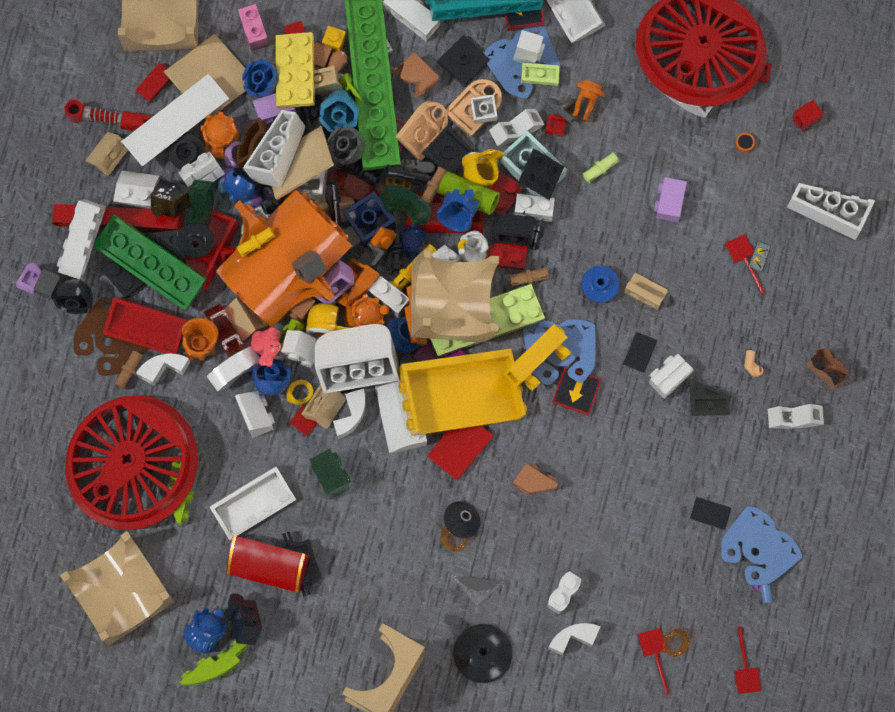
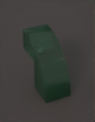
(401, 199)
(201, 200)

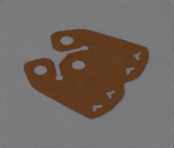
(95, 323)

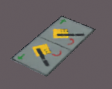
(759, 256)

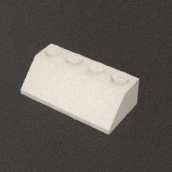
(394, 419)

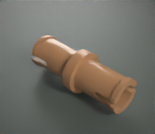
(433, 185)
(528, 276)
(128, 370)

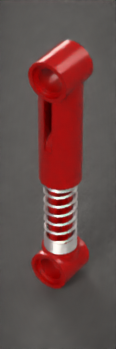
(125, 120)

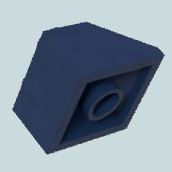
(368, 217)

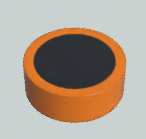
(745, 142)

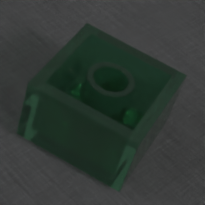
(330, 475)

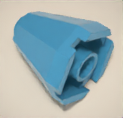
(338, 110)

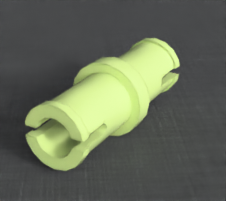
(600, 167)

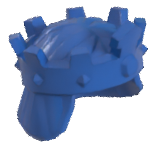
(457, 210)
(205, 630)

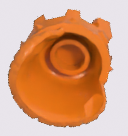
(219, 130)
(364, 312)
(199, 338)

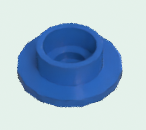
(597, 292)
(400, 335)

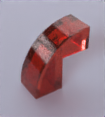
(352, 186)
(227, 334)

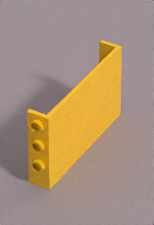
(459, 392)

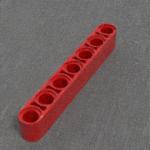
(140, 219)

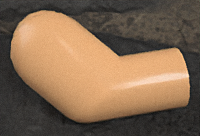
(753, 369)

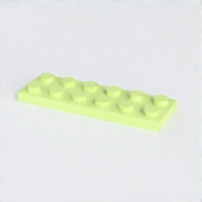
(509, 310)

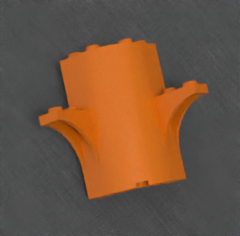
(266, 274)

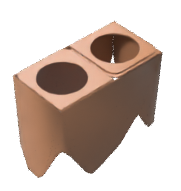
(417, 72)
(828, 358)

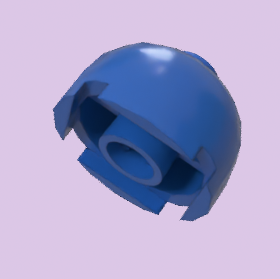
(260, 78)
(240, 186)
(271, 379)

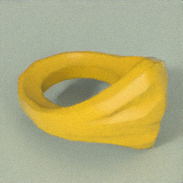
(290, 389)

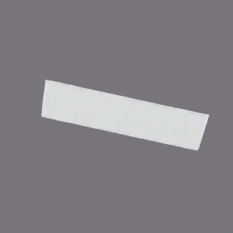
(175, 120)

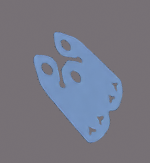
(505, 68)
(579, 342)
(766, 539)

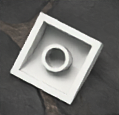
(134, 190)
(254, 413)

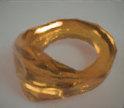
(444, 540)
(685, 642)

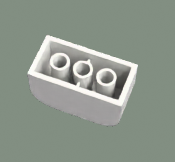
(356, 358)

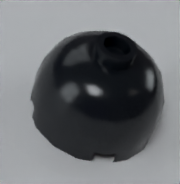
(74, 296)

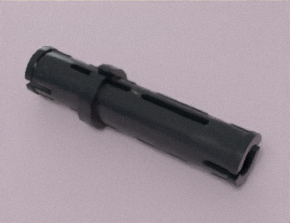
(404, 174)
(333, 201)

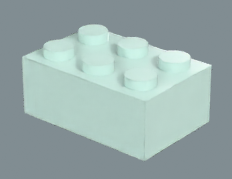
(518, 154)

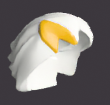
(473, 246)

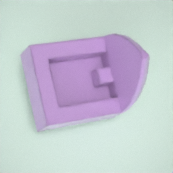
(29, 278)

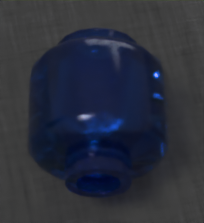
(413, 239)

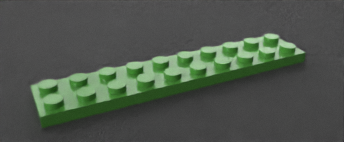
(372, 83)

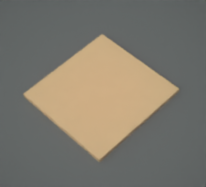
(213, 59)
(309, 161)

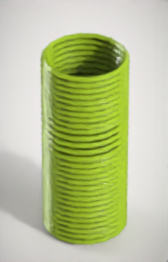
(486, 197)

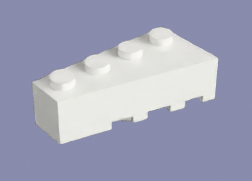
(276, 150)
(831, 209)
(81, 238)

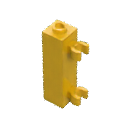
(535, 355)

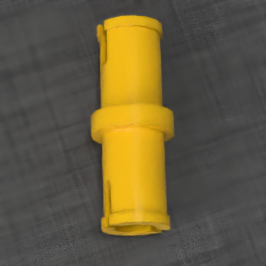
(256, 241)

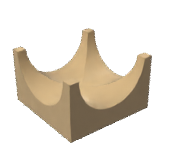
(159, 25)
(452, 299)
(118, 590)
(385, 698)

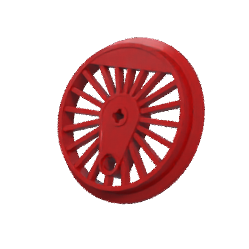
(700, 47)
(119, 474)

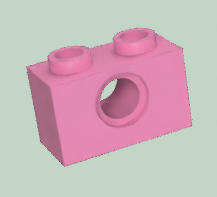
(253, 27)

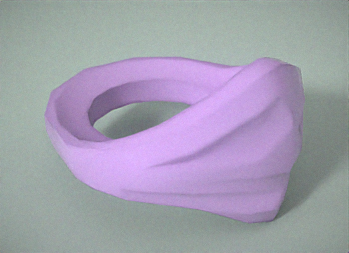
(230, 162)

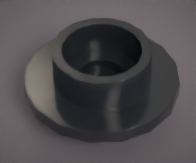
(178, 150)
(269, 203)
(195, 232)

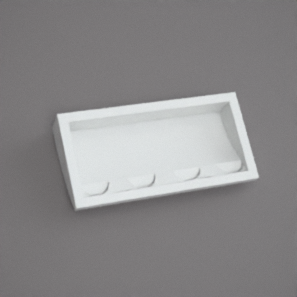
(577, 17)
(252, 503)

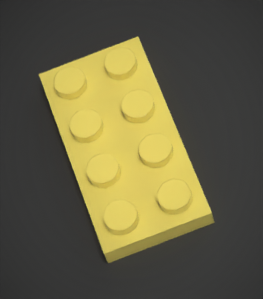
(295, 70)

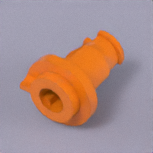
(588, 91)

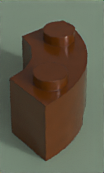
(253, 136)

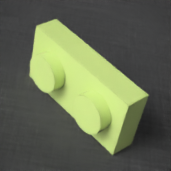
(540, 74)

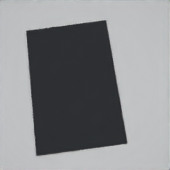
(640, 352)
(710, 513)

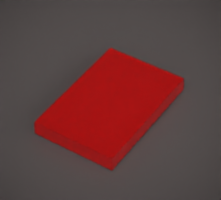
(459, 449)

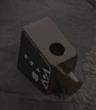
(169, 199)

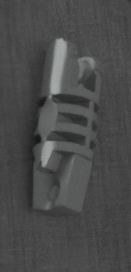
(416, 165)

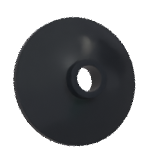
(457, 524)

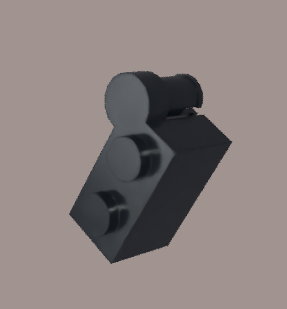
(517, 229)
(244, 619)

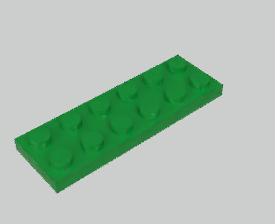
(150, 262)

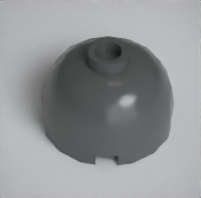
(346, 145)

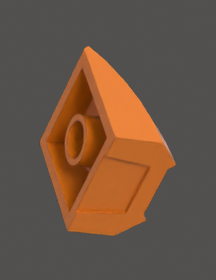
(363, 277)

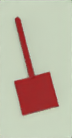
(741, 249)
(301, 423)
(651, 644)
(746, 679)

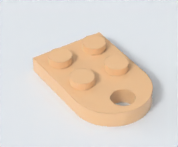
(460, 109)
(423, 128)

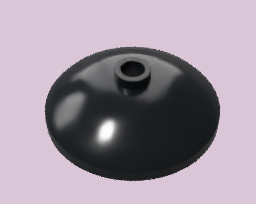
(474, 665)

